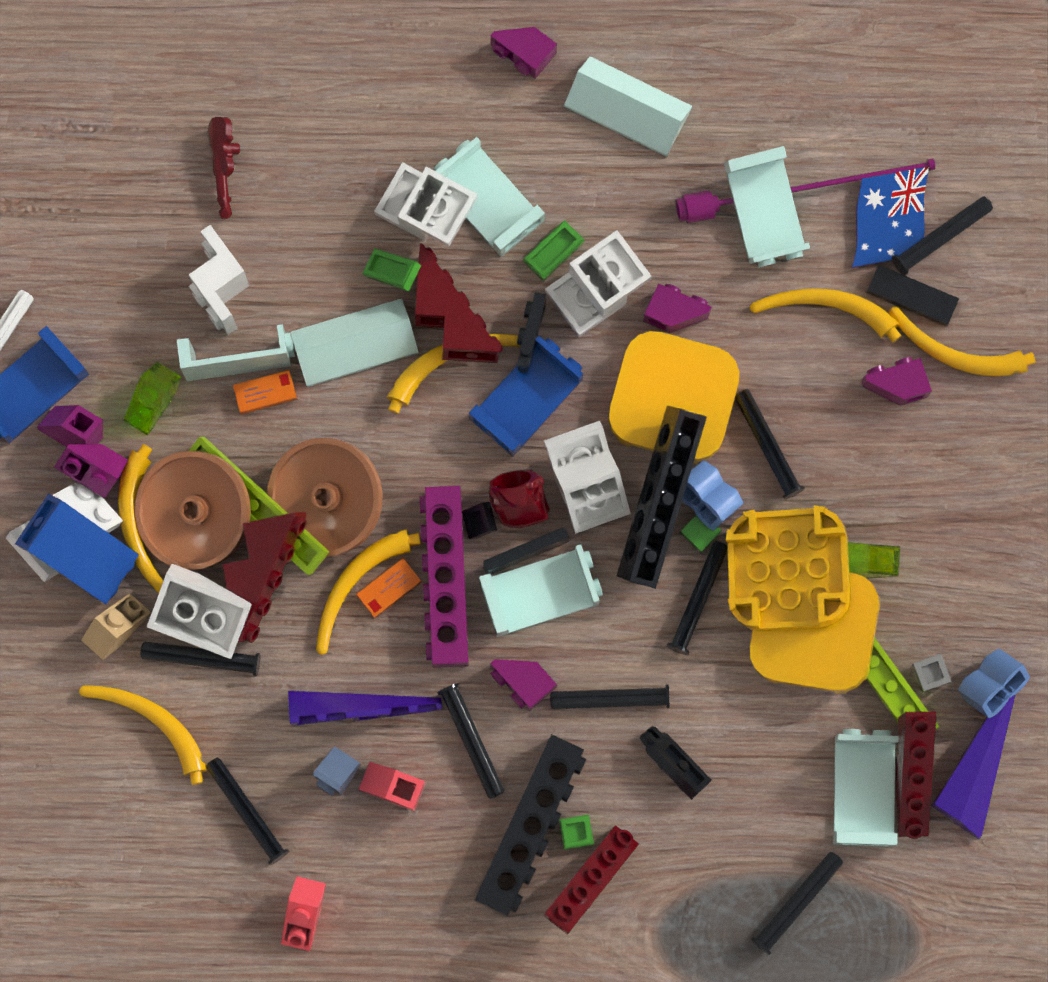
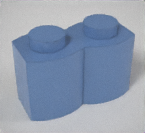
(710, 496)
(994, 683)

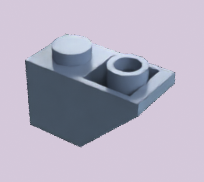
(336, 772)

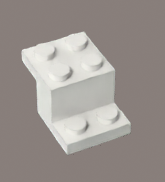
(425, 204)
(217, 281)
(598, 283)
(587, 477)
(86, 503)

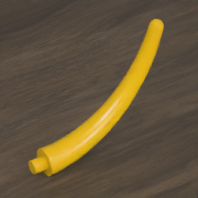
(860, 307)
(980, 365)
(415, 373)
(129, 484)
(370, 557)
(178, 735)

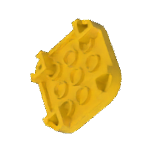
(674, 373)
(788, 569)
(824, 657)

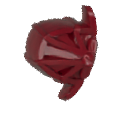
(519, 498)

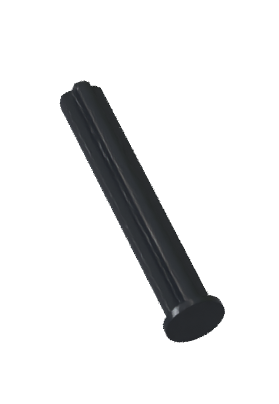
(942, 235)
(768, 444)
(698, 598)
(200, 657)
(610, 698)
(472, 740)
(246, 810)
(798, 902)

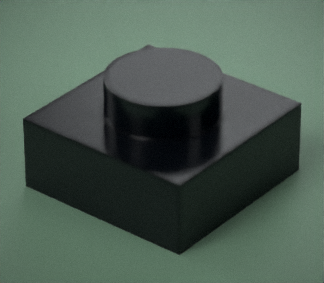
(479, 520)

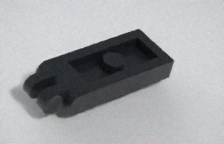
(526, 338)
(674, 762)

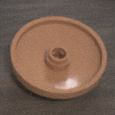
(333, 487)
(192, 510)

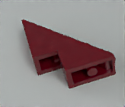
(444, 307)
(269, 548)
(915, 772)
(591, 879)

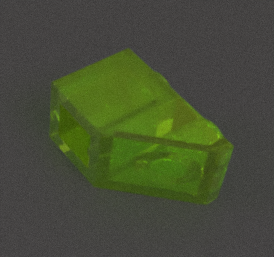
(151, 397)
(873, 560)

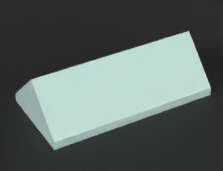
(627, 106)
(354, 342)

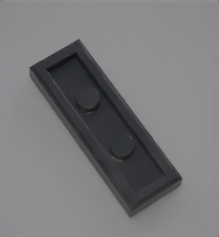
(912, 295)
(526, 551)

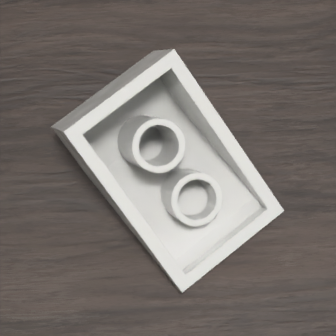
(199, 612)

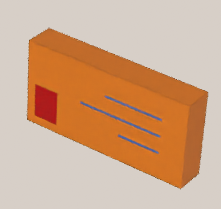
(265, 392)
(388, 588)

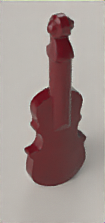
(223, 166)

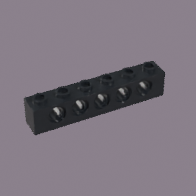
(661, 496)
(556, 752)

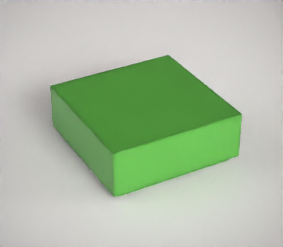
(699, 534)
(576, 832)

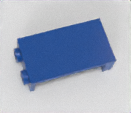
(36, 383)
(527, 399)
(77, 548)

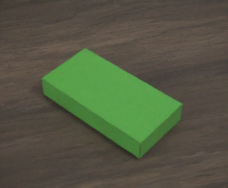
(553, 250)
(391, 269)

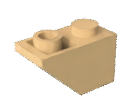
(115, 626)

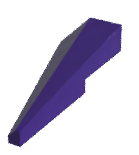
(325, 706)
(970, 785)

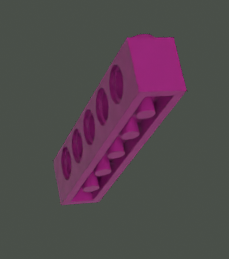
(446, 500)

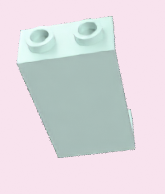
(765, 206)
(500, 209)
(237, 363)
(541, 591)
(864, 788)

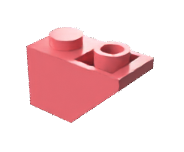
(392, 786)
(303, 913)

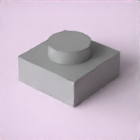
(931, 673)

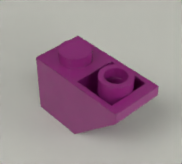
(525, 47)
(673, 310)
(900, 383)
(72, 425)
(92, 466)
(525, 679)

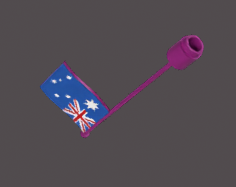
(886, 210)

